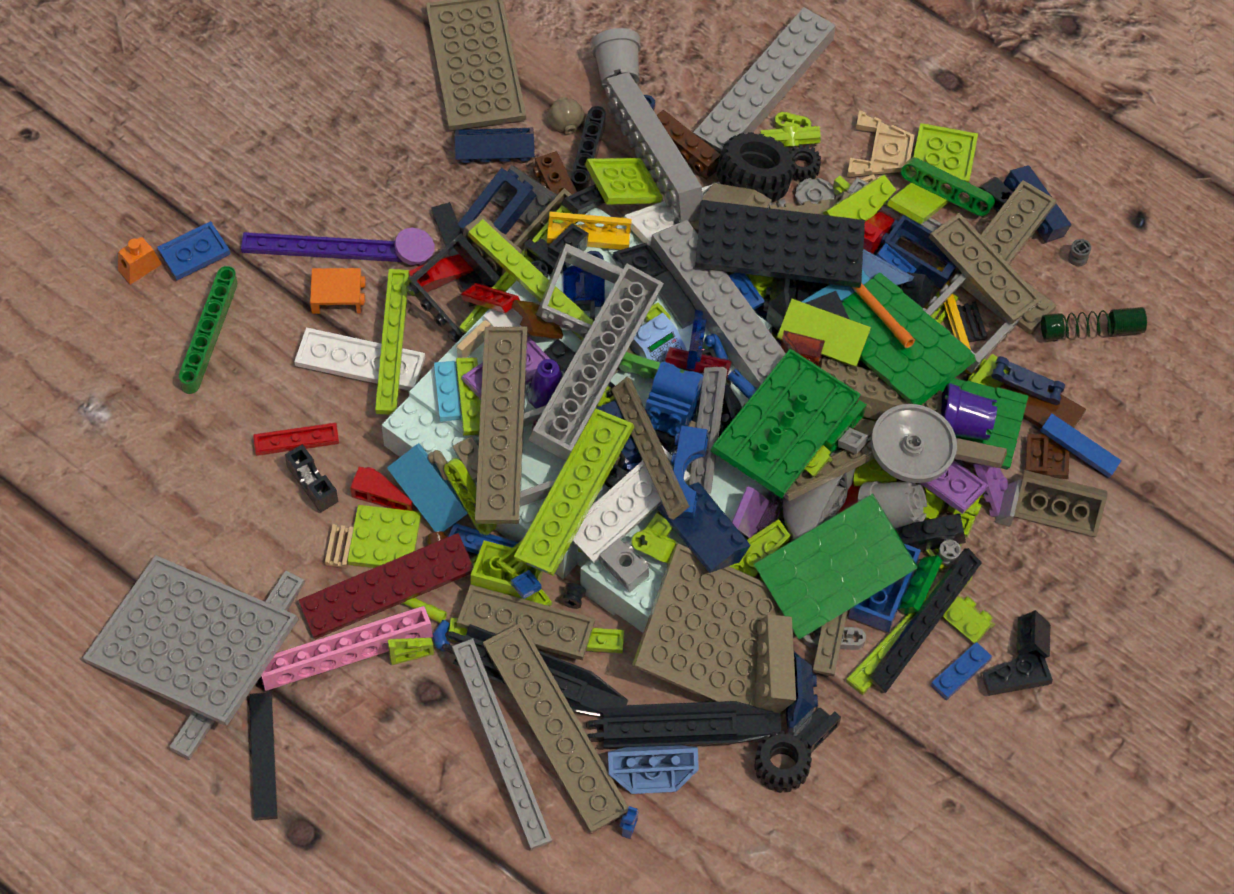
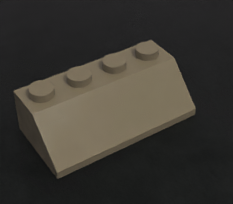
(1060, 503)

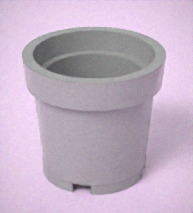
(617, 53)
(900, 500)

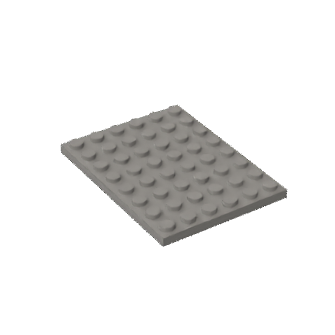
(191, 639)

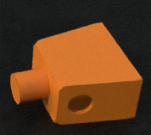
(137, 260)

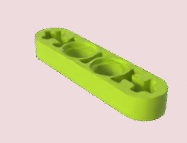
(457, 476)

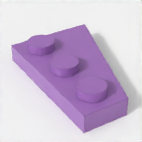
(996, 486)

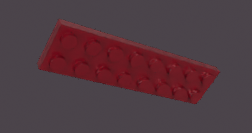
(386, 586)

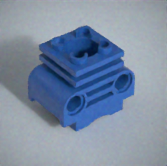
(673, 398)

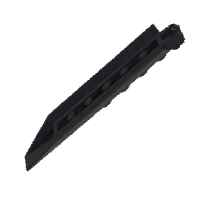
(581, 687)
(683, 724)

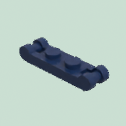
(1027, 381)

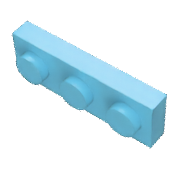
(447, 391)

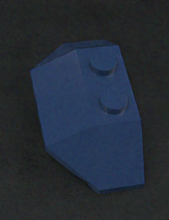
(805, 700)

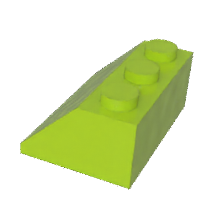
(491, 577)

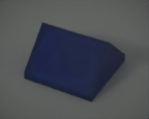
(583, 285)

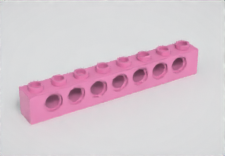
(344, 648)

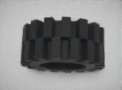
(807, 155)

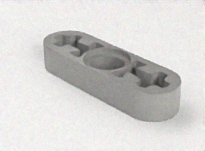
(849, 644)

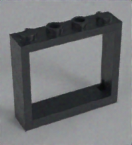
(473, 259)

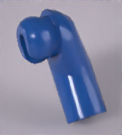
(714, 341)
(439, 635)

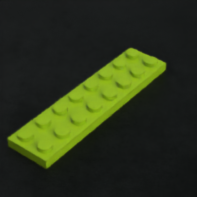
(574, 492)

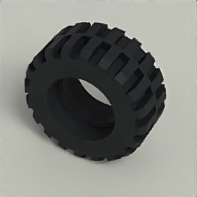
(756, 164)

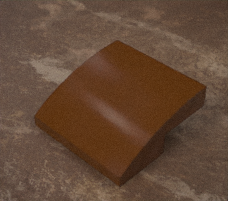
(535, 324)
(1047, 457)

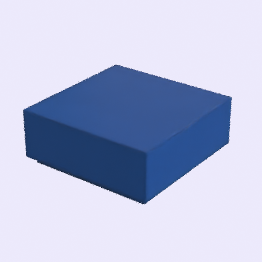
(526, 584)

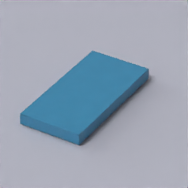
(427, 489)

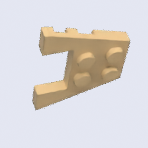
(890, 149)

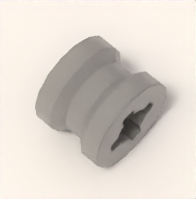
(949, 547)

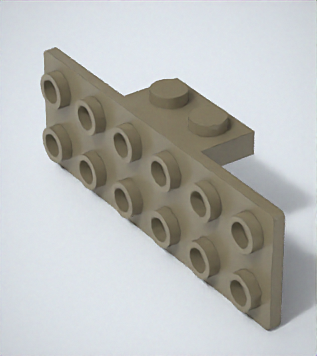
(873, 389)

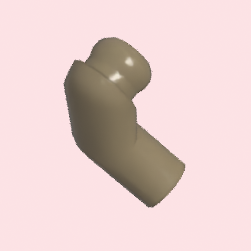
(438, 458)

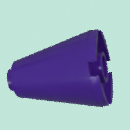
(544, 383)

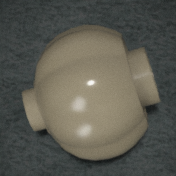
(565, 115)

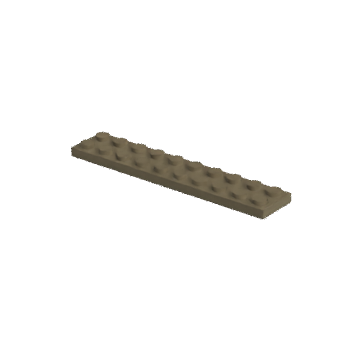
(501, 426)
(556, 727)

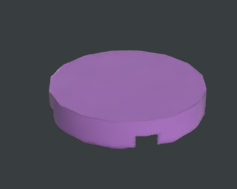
(414, 246)

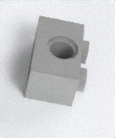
(628, 576)

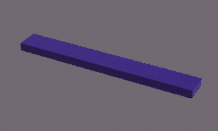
(319, 247)

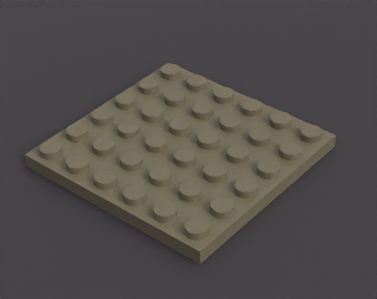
(705, 629)

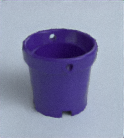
(968, 413)

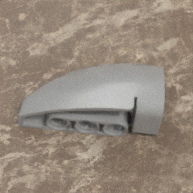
(816, 505)

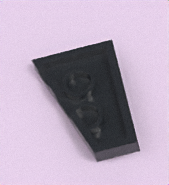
(1019, 674)

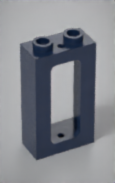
(513, 209)
(919, 236)

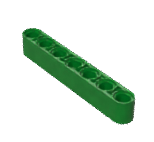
(205, 337)

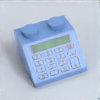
(656, 338)

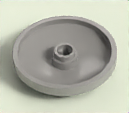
(913, 443)

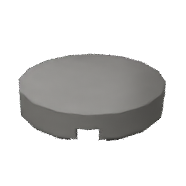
(813, 191)

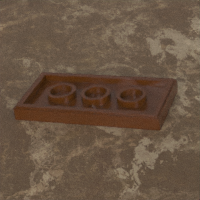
(1038, 410)

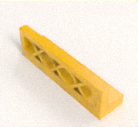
(599, 237)

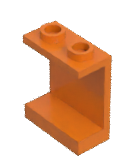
(337, 287)

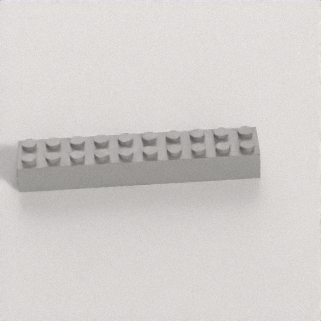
(768, 79)
(654, 147)
(727, 312)
(595, 362)

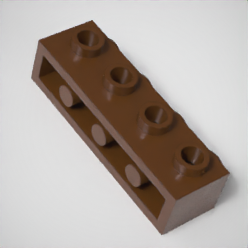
(693, 149)
(553, 174)

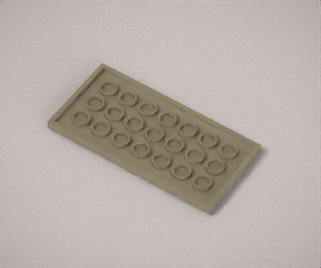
(475, 63)

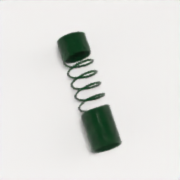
(1119, 323)

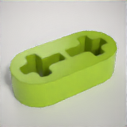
(791, 120)

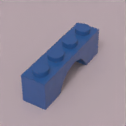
(691, 445)

